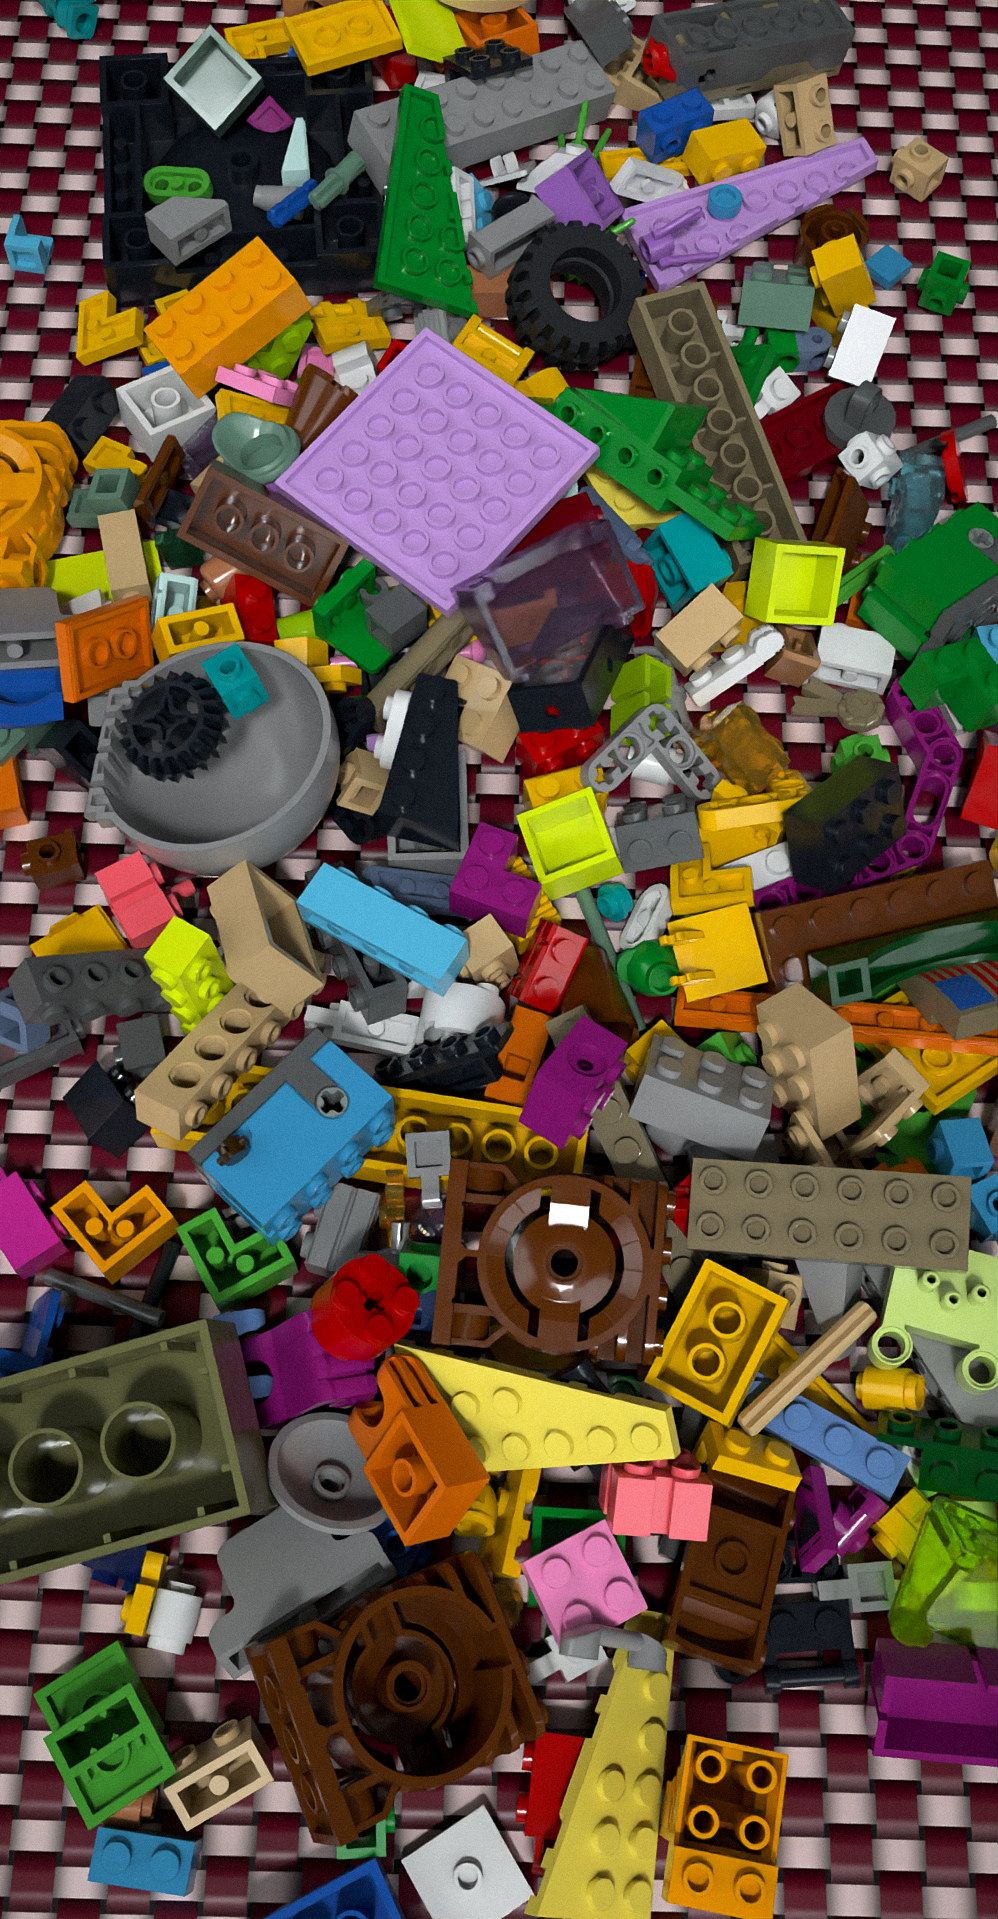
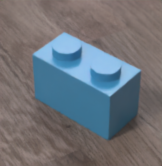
(145, 1860)

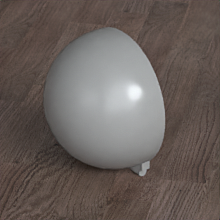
(253, 799)

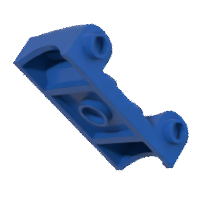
(30, 697)

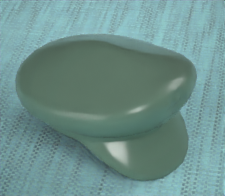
(255, 446)

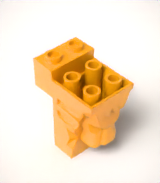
(723, 1828)

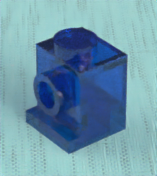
(120, 1565)

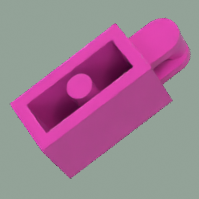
(26, 1233)

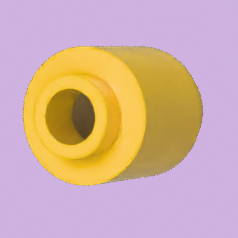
(890, 1389)

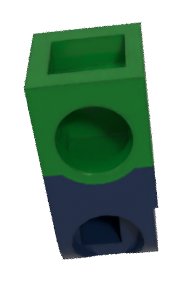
(420, 1267)

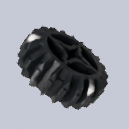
(185, 737)

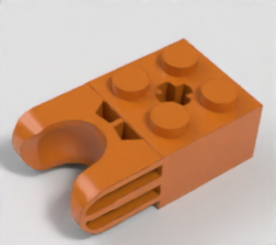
(416, 1453)

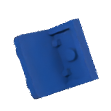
(45, 1316)

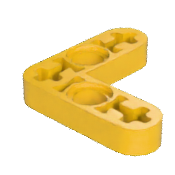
(768, 807)

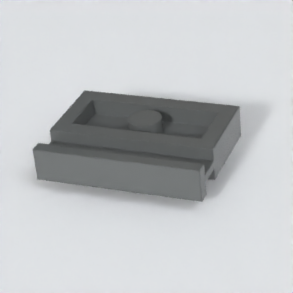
(393, 307)

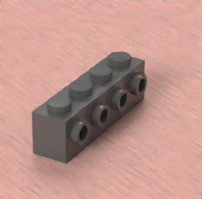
(372, 985)
(85, 986)

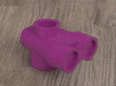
(855, 1517)

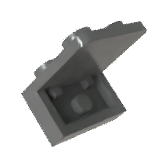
(658, 833)

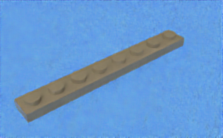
(634, 1157)

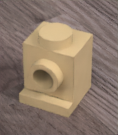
(361, 782)

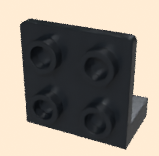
(485, 61)

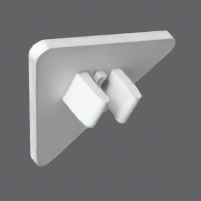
(511, 172)

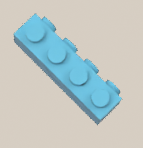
(384, 928)

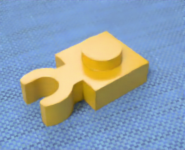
(138, 1605)

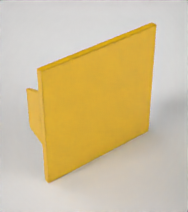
(81, 934)

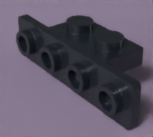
(451, 1065)

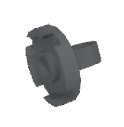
(857, 411)

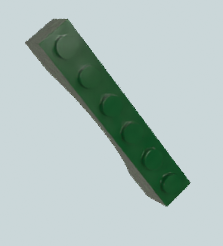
(872, 965)

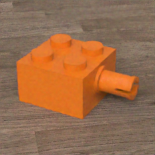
(511, 25)

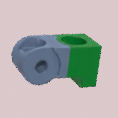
(797, 349)

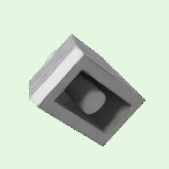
(187, 225)

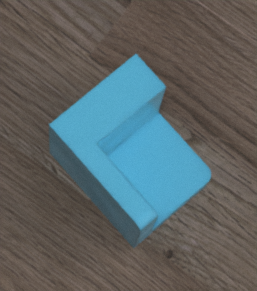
(25, 250)

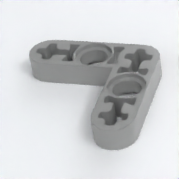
(647, 742)

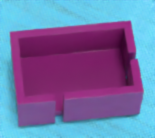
(934, 1703)

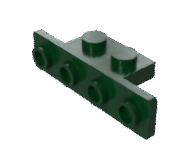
(953, 1457)

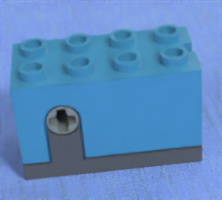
(304, 1134)

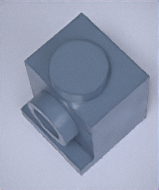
(14, 1031)

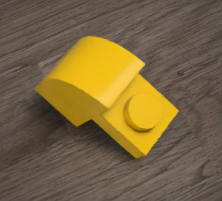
(314, 656)

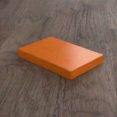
(104, 647)

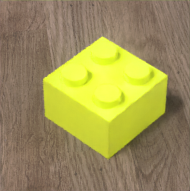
(794, 581)
(570, 844)

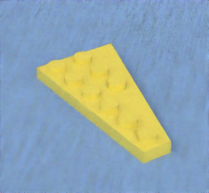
(536, 1422)
(613, 1800)

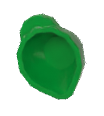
(648, 968)

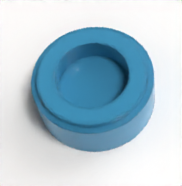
(724, 201)

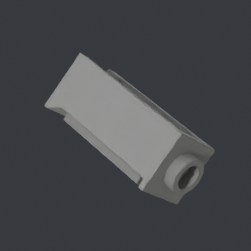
(504, 240)

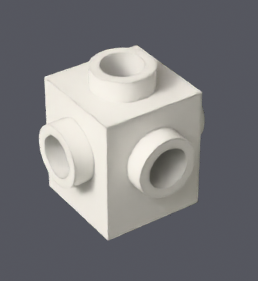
(871, 459)

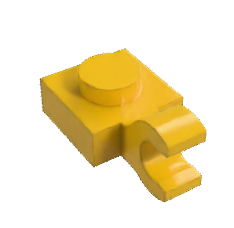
(112, 454)

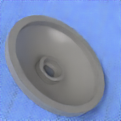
(320, 1455)

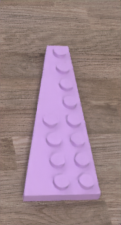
(769, 200)

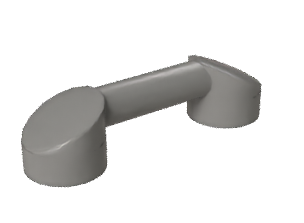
(585, 1639)

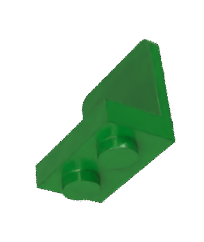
(342, 619)

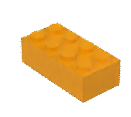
(228, 316)

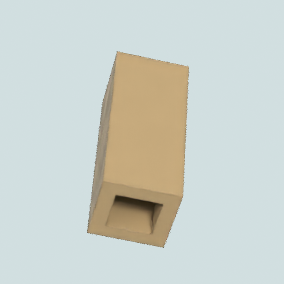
(124, 555)

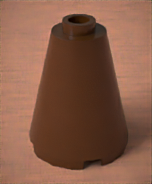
(316, 404)
(600, 990)

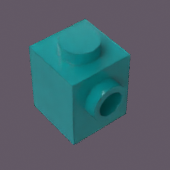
(240, 688)

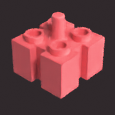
(141, 899)
(657, 1497)

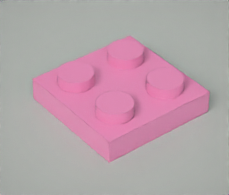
(260, 384)
(583, 1581)

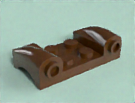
(732, 1578)

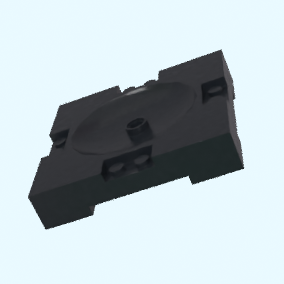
(152, 127)

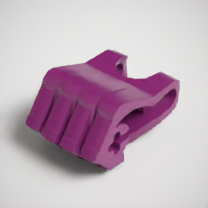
(304, 1373)

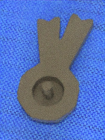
(856, 710)

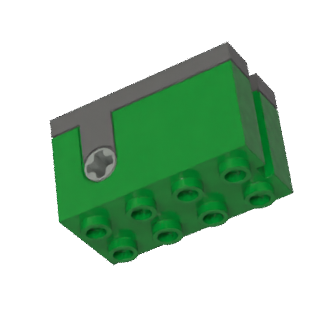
(937, 585)

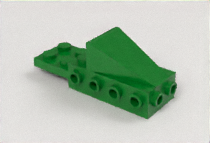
(648, 453)

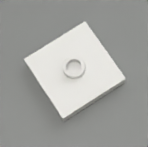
(468, 1871)

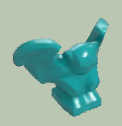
(75, 16)

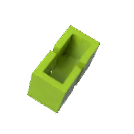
(639, 684)

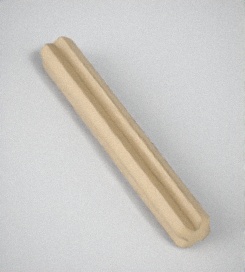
(806, 1368)

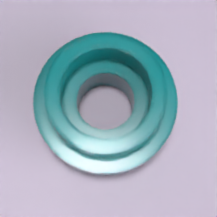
(614, 901)

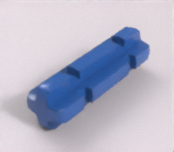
(291, 205)

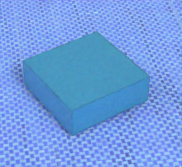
(888, 267)

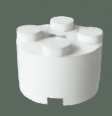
(458, 1012)

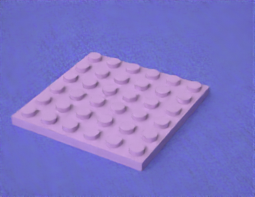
(437, 469)

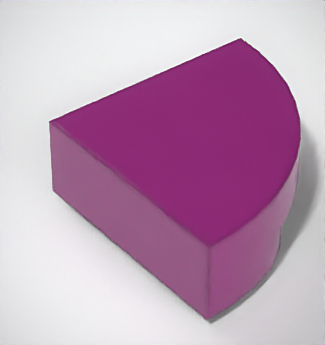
(270, 118)

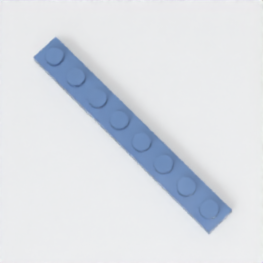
(817, 1432)

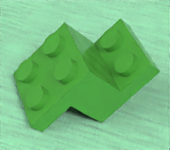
(105, 1734)

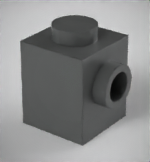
(140, 1047)

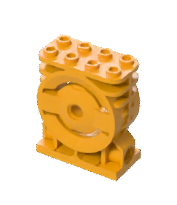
(33, 491)

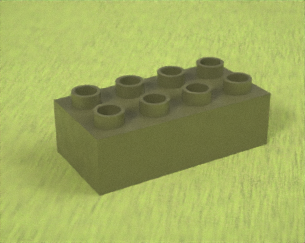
(127, 1448)

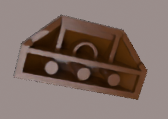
(844, 517)

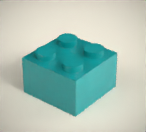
(686, 560)

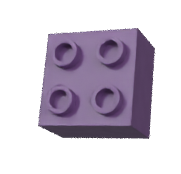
(580, 193)

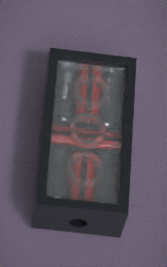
(572, 682)

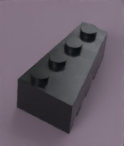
(423, 777)

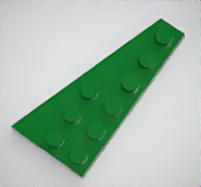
(421, 220)

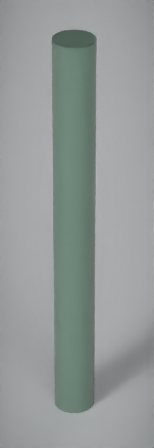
(602, 940)

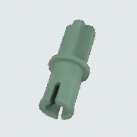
(337, 180)

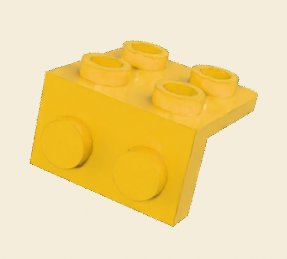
(739, 842)

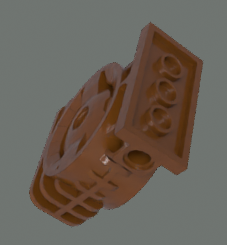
(619, 1331)
(489, 1715)

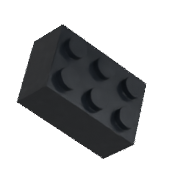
(845, 823)

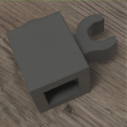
(393, 616)

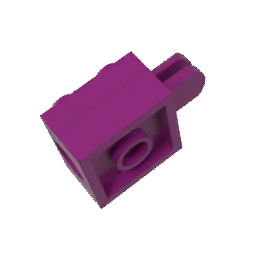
(574, 1083)

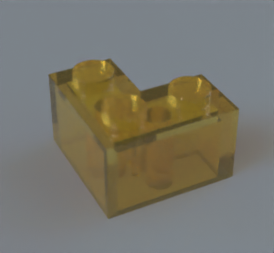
(739, 746)

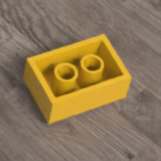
(718, 1343)

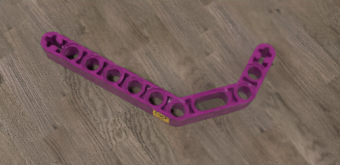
(931, 777)

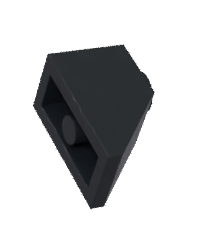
(71, 750)

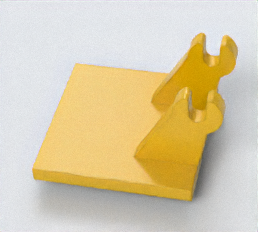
(715, 952)

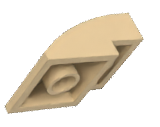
(632, 83)

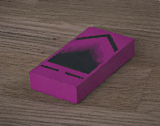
(814, 1521)

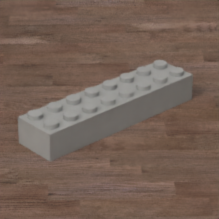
(497, 111)

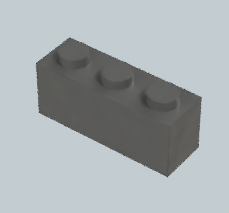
(602, 27)

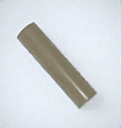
(426, 656)

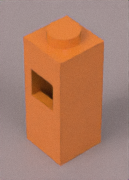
(520, 1058)

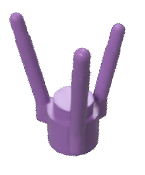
(659, 243)

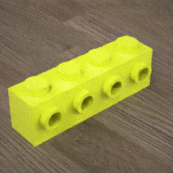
(188, 972)

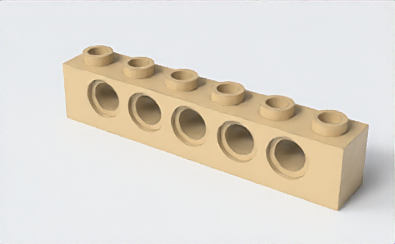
(212, 1059)

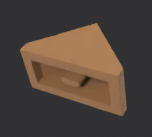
(796, 659)

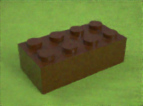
(262, 534)

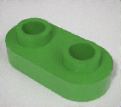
(178, 181)

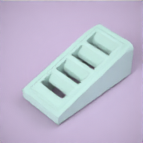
(296, 162)

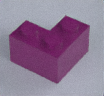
(488, 887)

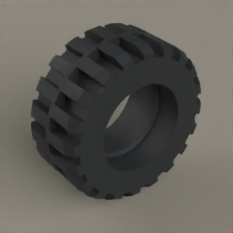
(599, 262)

